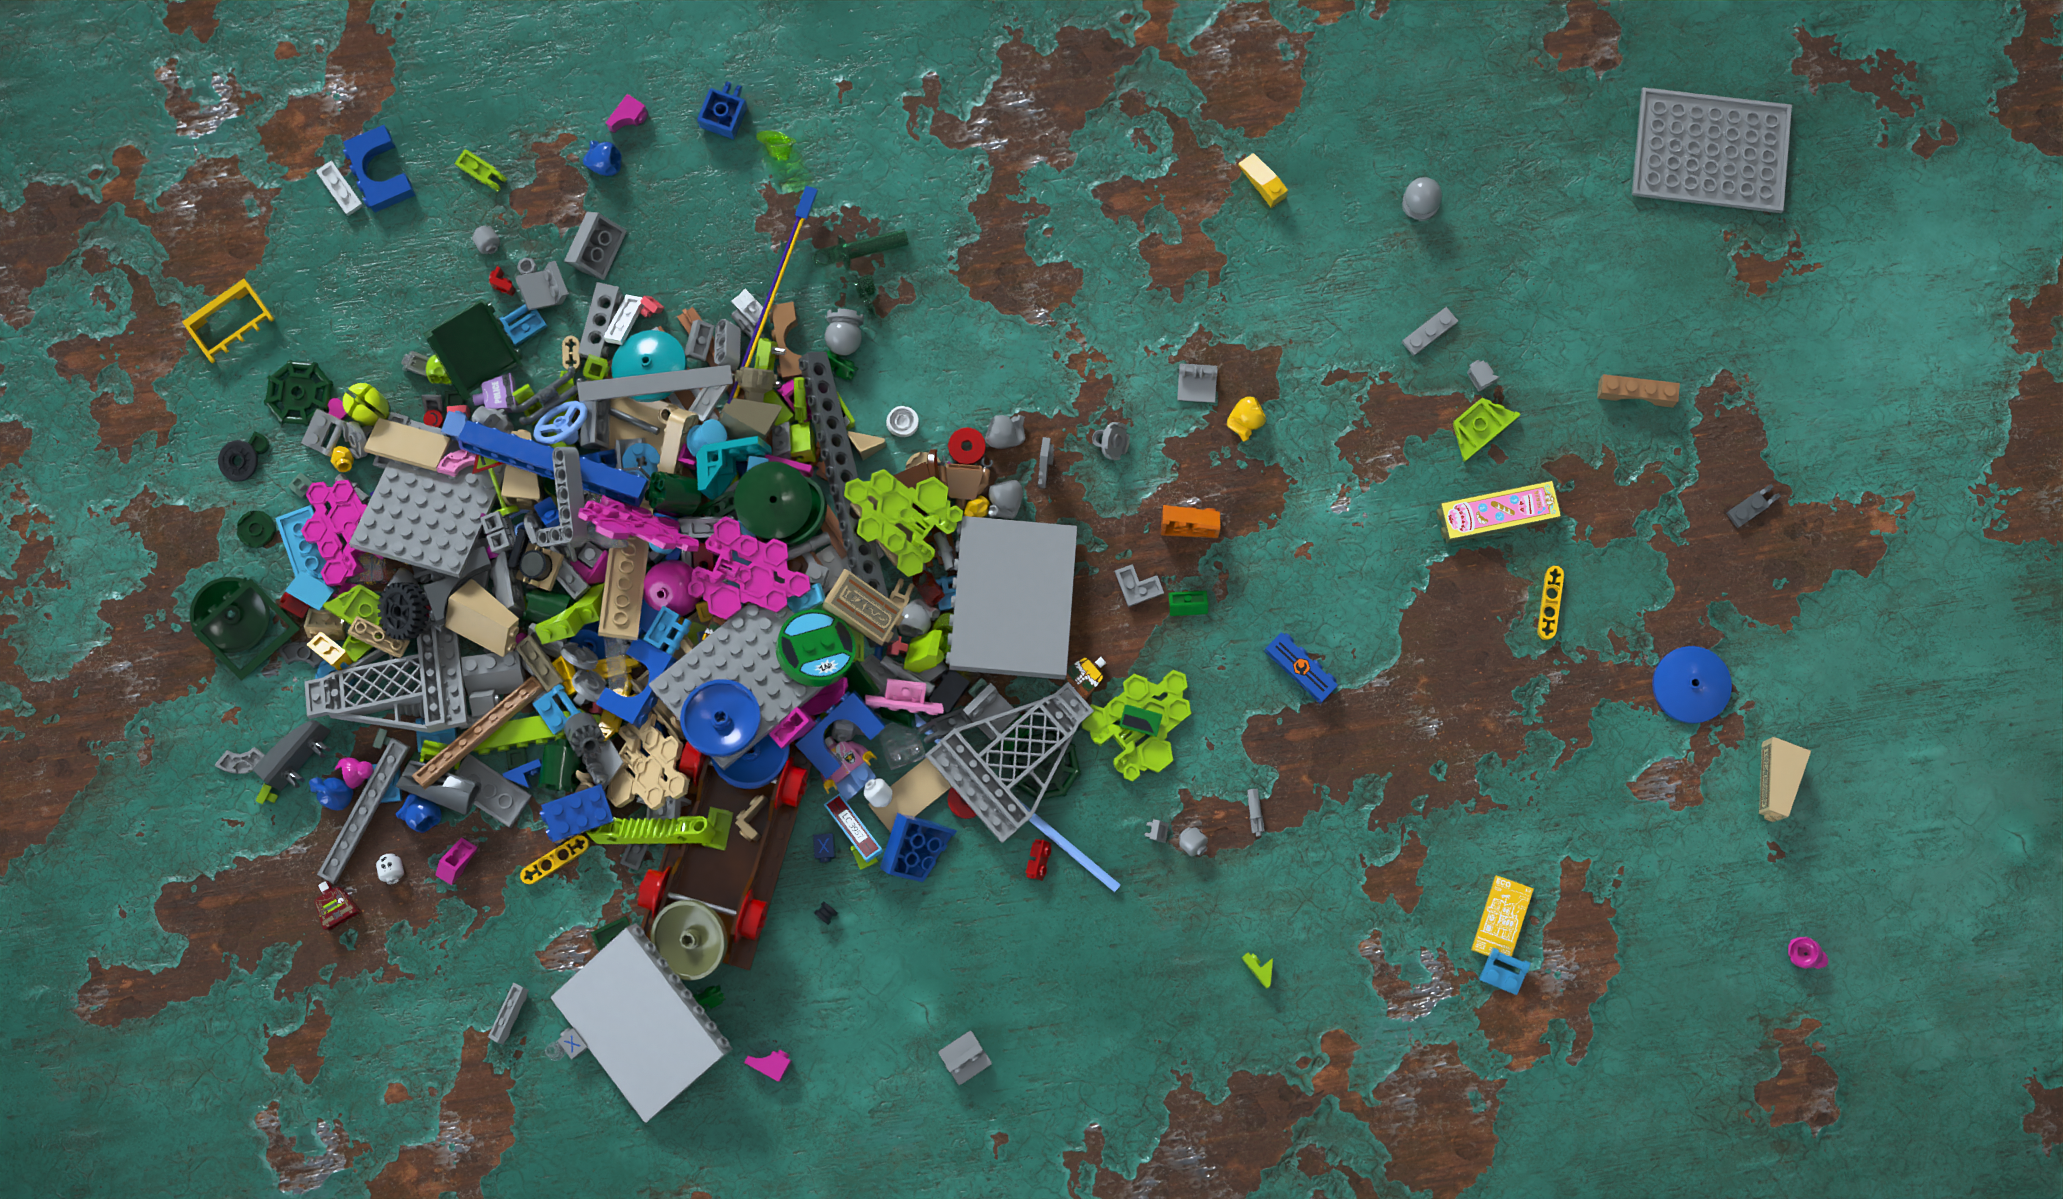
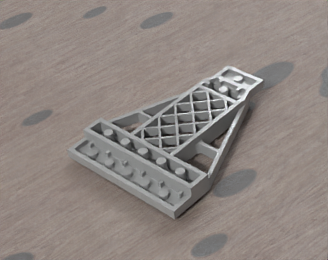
(440, 684)
(981, 786)

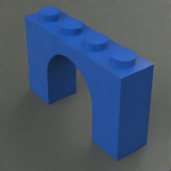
(360, 152)
(636, 708)
(850, 708)

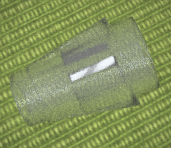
(559, 1051)

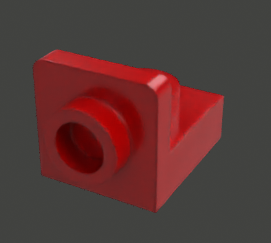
(501, 284)
(293, 605)

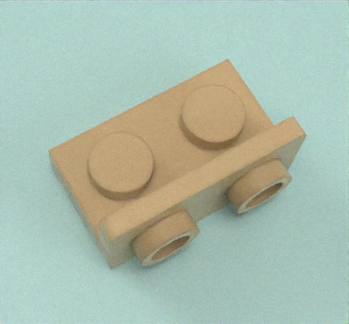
(324, 622)

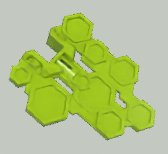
(896, 507)
(1138, 692)

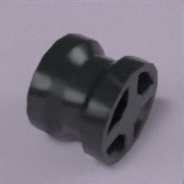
(825, 913)

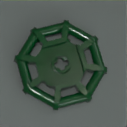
(292, 383)
(1043, 775)

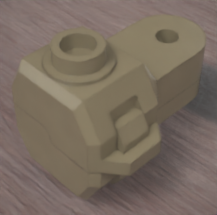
(755, 382)

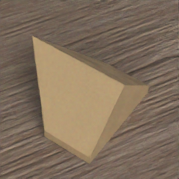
(866, 444)

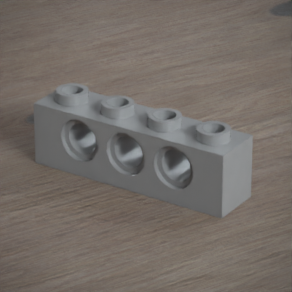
(602, 294)

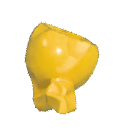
(1246, 417)

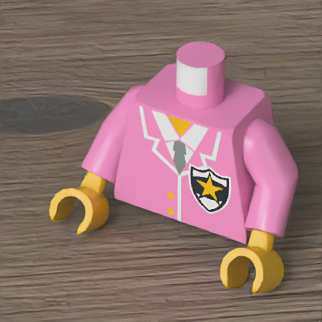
(851, 756)

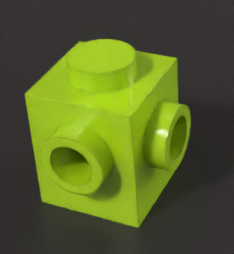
(595, 368)

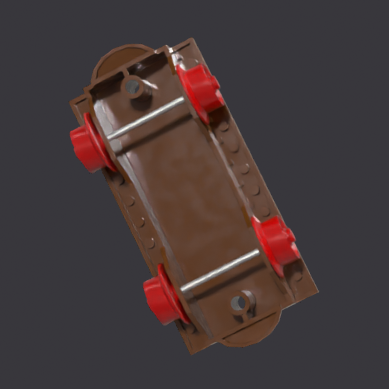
(745, 875)

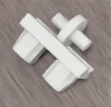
(748, 306)

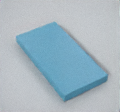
(300, 552)

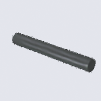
(634, 421)

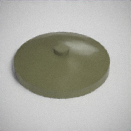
(690, 938)

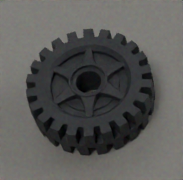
(403, 611)

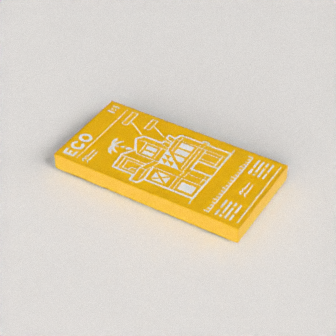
(1502, 917)

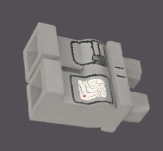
(499, 531)

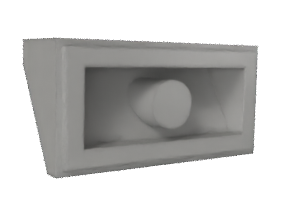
(699, 340)

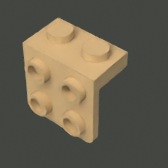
(745, 816)

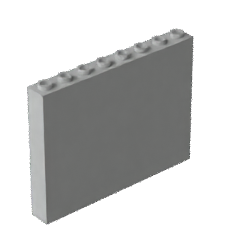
(1012, 597)
(641, 1022)

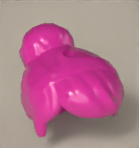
(354, 771)
(1814, 958)

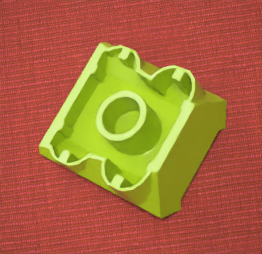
(924, 652)

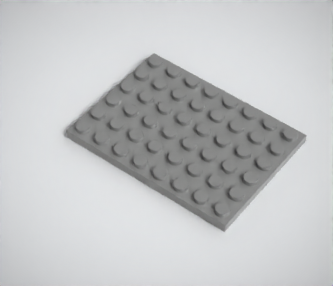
(1712, 150)
(427, 514)
(743, 653)

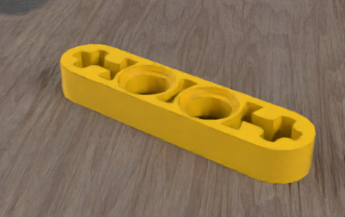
(1548, 602)
(556, 862)

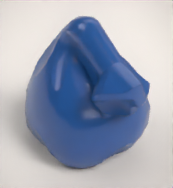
(603, 158)
(332, 792)
(419, 813)

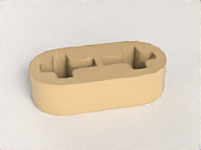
(567, 354)

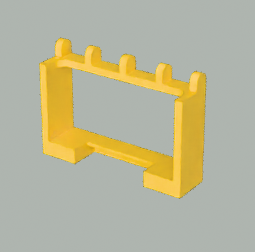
(198, 319)

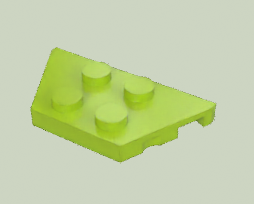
(1481, 425)
(356, 602)

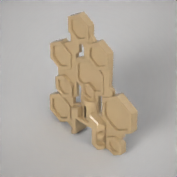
(650, 770)

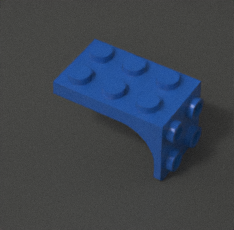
(576, 814)

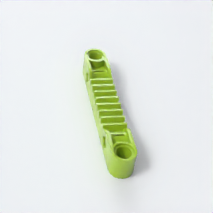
(680, 830)

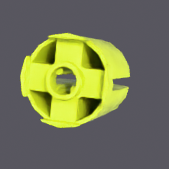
(365, 397)

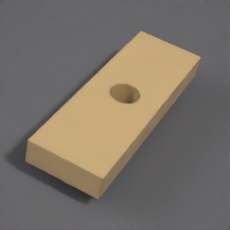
(367, 631)

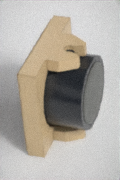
(537, 566)

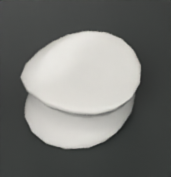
(902, 421)

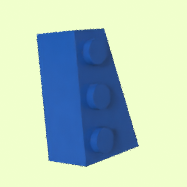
(914, 847)

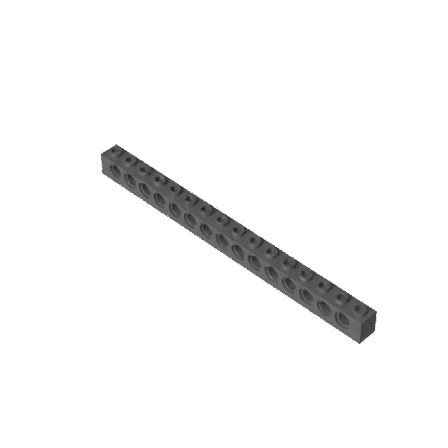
(827, 412)

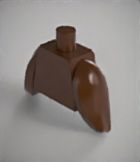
(920, 472)

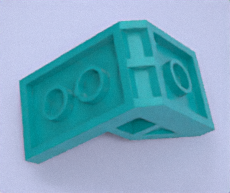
(714, 479)

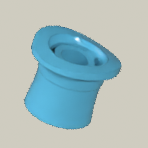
(707, 433)

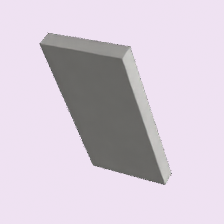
(497, 795)

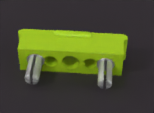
(766, 355)

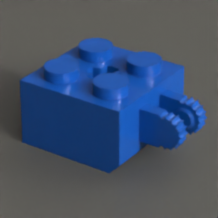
(718, 102)

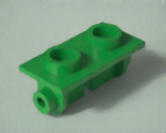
(844, 367)
(711, 996)

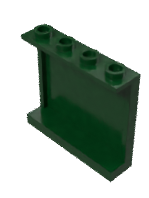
(472, 347)

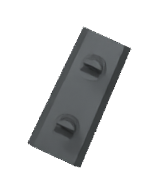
(290, 753)
(449, 790)

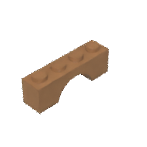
(784, 320)
(1656, 392)

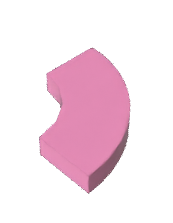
(455, 462)

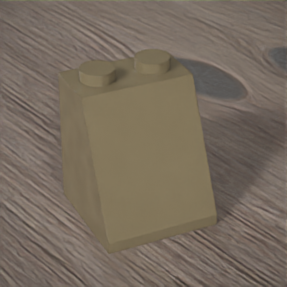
(748, 418)

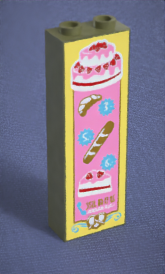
(1498, 511)

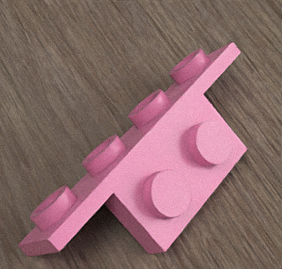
(904, 695)

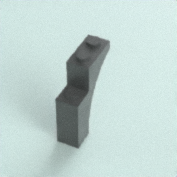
(440, 591)

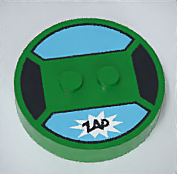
(815, 648)

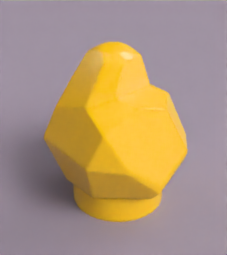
(342, 459)
(977, 507)

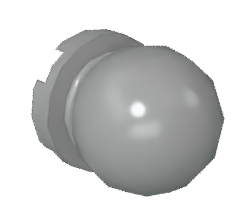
(1422, 198)
(843, 333)

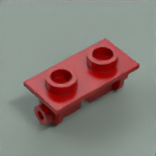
(1041, 850)

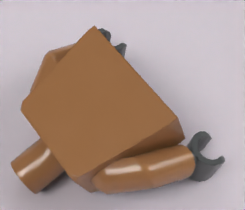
(964, 480)

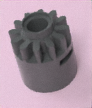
(584, 734)

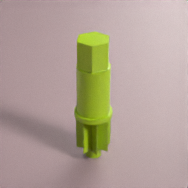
(800, 405)

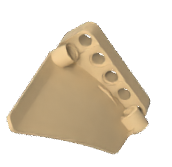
(672, 429)

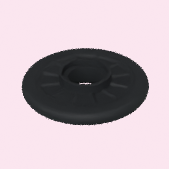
(227, 456)

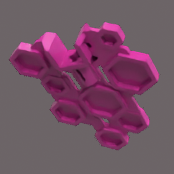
(341, 519)
(620, 520)
(755, 580)

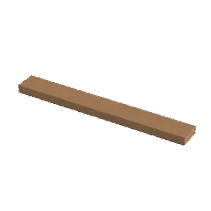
(478, 732)

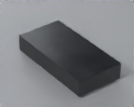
(518, 549)

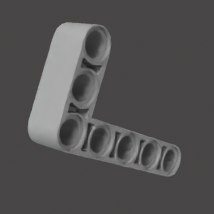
(569, 499)

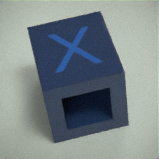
(824, 847)

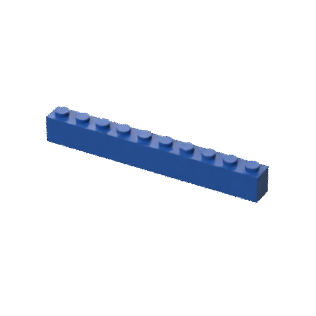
(538, 459)

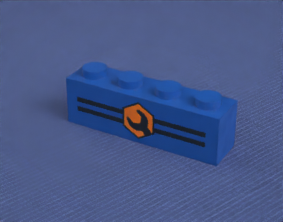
(1301, 667)

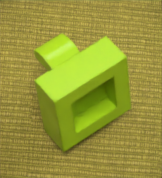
(265, 794)

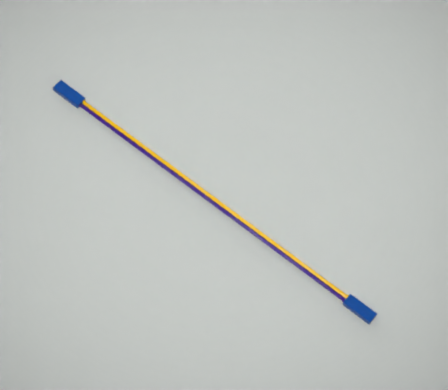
(802, 213)

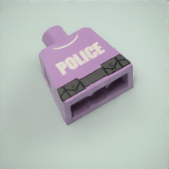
(497, 393)

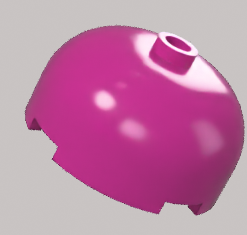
(668, 587)

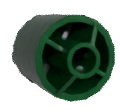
(673, 493)
(545, 605)
(559, 767)

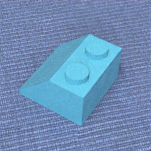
(311, 589)

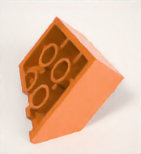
(1190, 522)

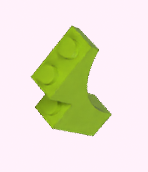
(572, 619)

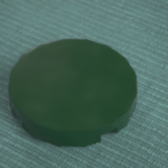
(256, 529)

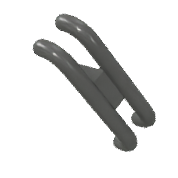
(548, 398)

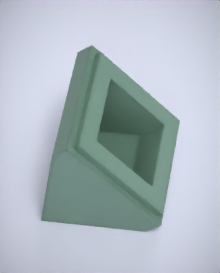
(977, 688)

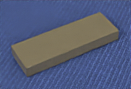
(539, 663)

